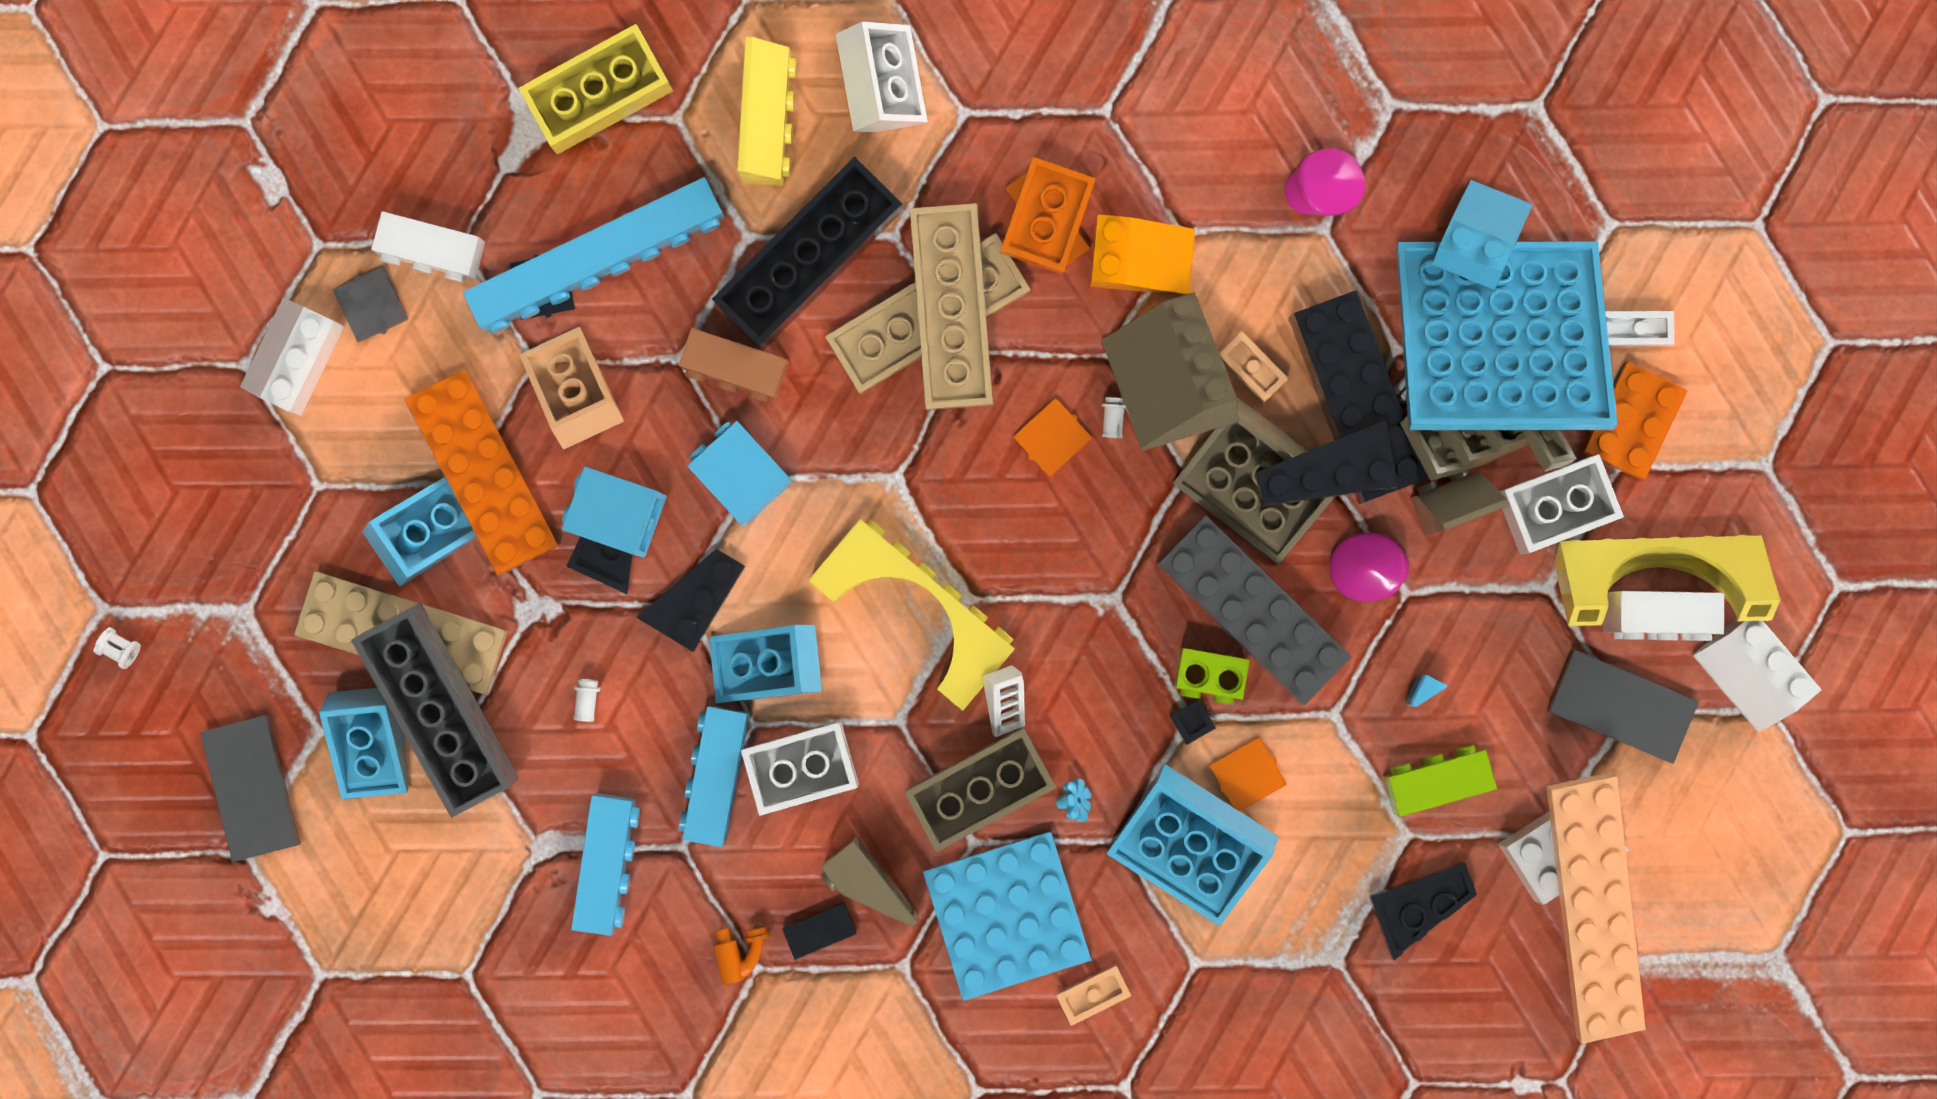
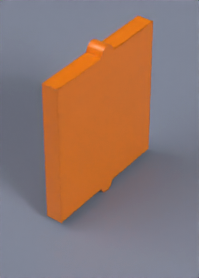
(1052, 437)
(1247, 774)

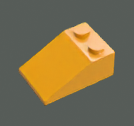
(1141, 255)

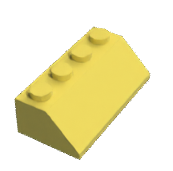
(765, 113)

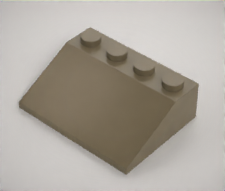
(1171, 374)
(1226, 485)

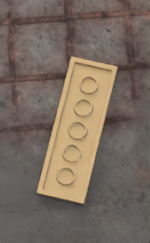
(951, 306)
(889, 333)
(342, 610)

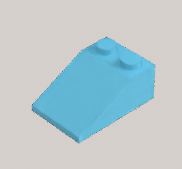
(1482, 234)
(419, 532)
(765, 663)
(364, 744)

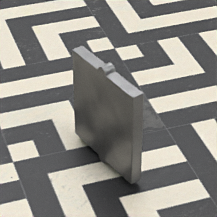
(370, 304)

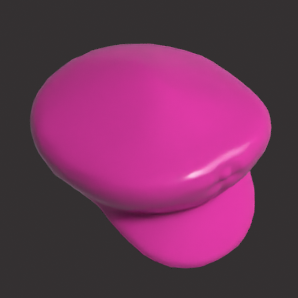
(1326, 183)
(1368, 567)

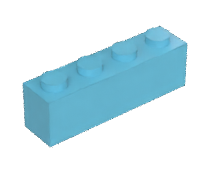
(715, 776)
(604, 864)

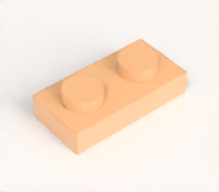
(1252, 367)
(1093, 994)

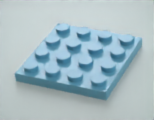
(1006, 915)

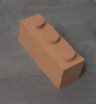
(733, 365)

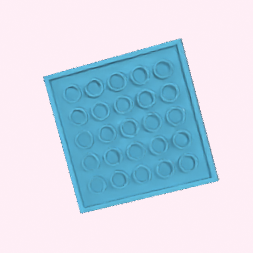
(1511, 354)

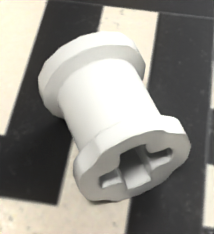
(125, 656)

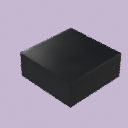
(1192, 721)

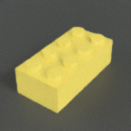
(595, 89)

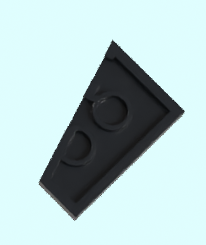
(602, 563)
(695, 600)
(1419, 905)

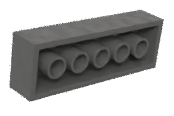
(1253, 610)
(435, 710)

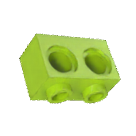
(1212, 667)

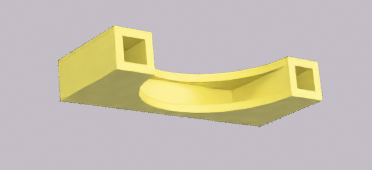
(868, 556)
(1728, 563)

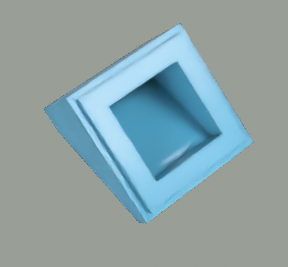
(1423, 689)

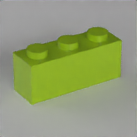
(1439, 780)

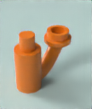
(728, 957)

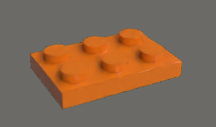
(1047, 215)
(1644, 416)

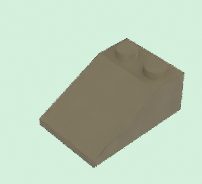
(1456, 501)
(863, 880)

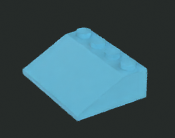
(1193, 845)

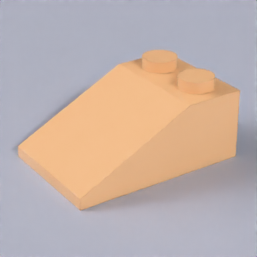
(571, 388)

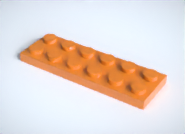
(481, 472)

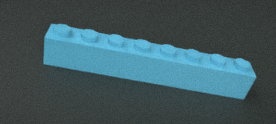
(594, 255)

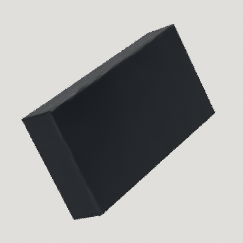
(819, 930)

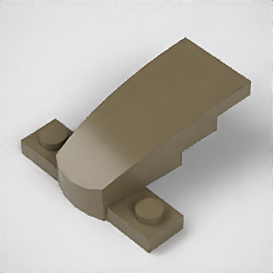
(1457, 451)

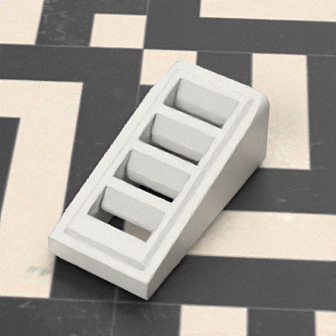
(993, 683)

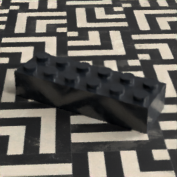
(808, 253)
(1353, 380)

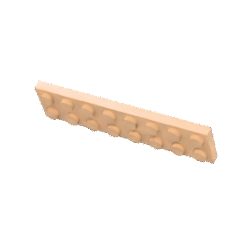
(1596, 907)

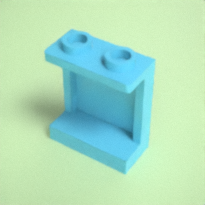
(739, 472)
(613, 512)

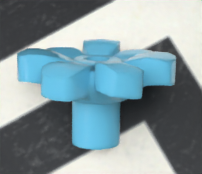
(1075, 800)

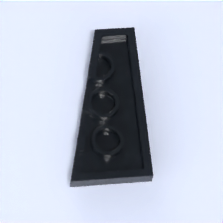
(1340, 468)

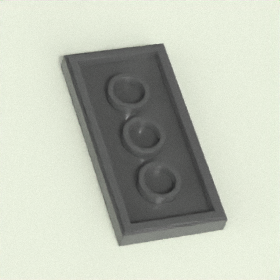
(1622, 706)
(250, 788)

